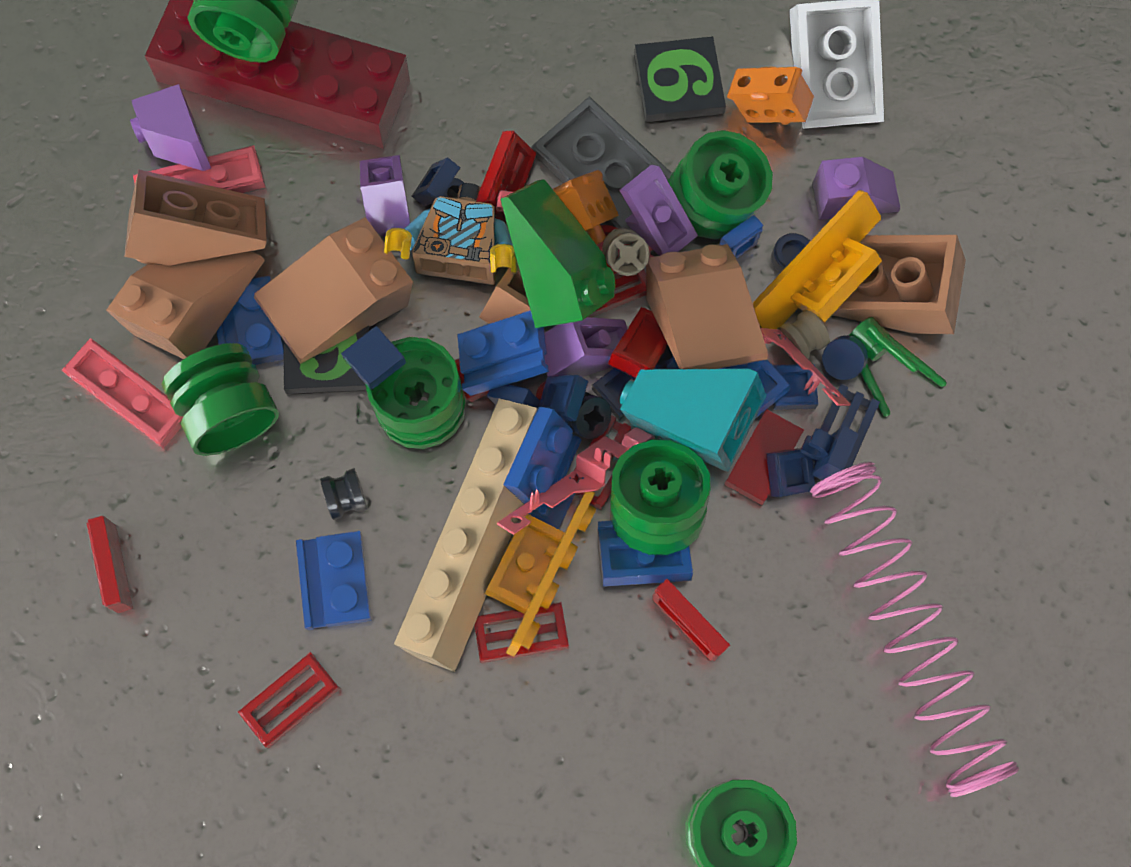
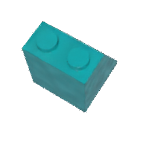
(696, 408)

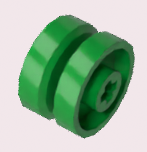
(243, 27)
(721, 182)
(659, 497)
(755, 806)

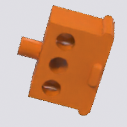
(771, 94)
(588, 202)

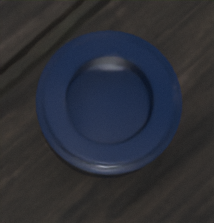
(787, 249)
(845, 357)

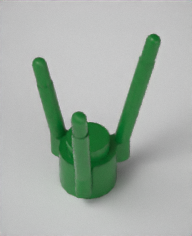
(877, 343)

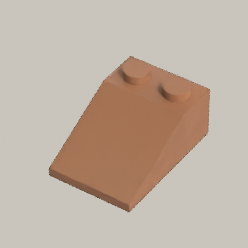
(190, 221)
(912, 286)
(335, 291)
(184, 302)
(704, 308)

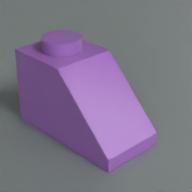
(169, 128)
(841, 178)
(384, 193)
(582, 346)

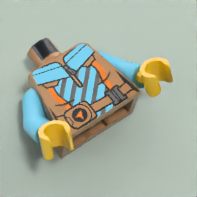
(456, 239)

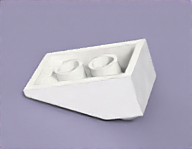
(839, 60)

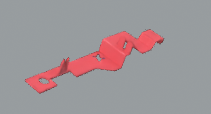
(771, 335)
(588, 468)

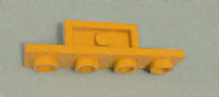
(825, 269)
(530, 565)

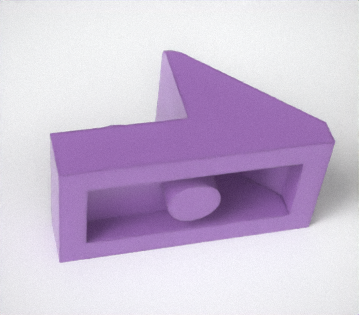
(657, 212)

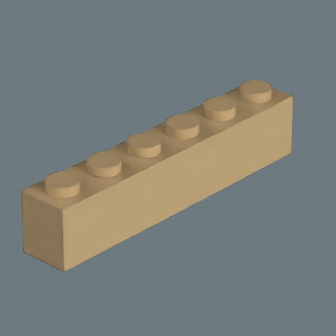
(468, 546)

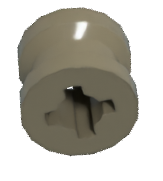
(631, 257)
(806, 333)

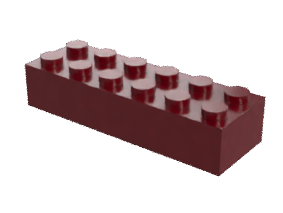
(312, 80)

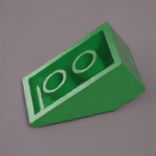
(556, 257)

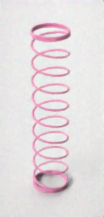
(978, 781)

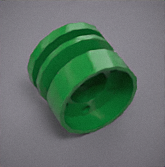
(428, 374)
(220, 399)

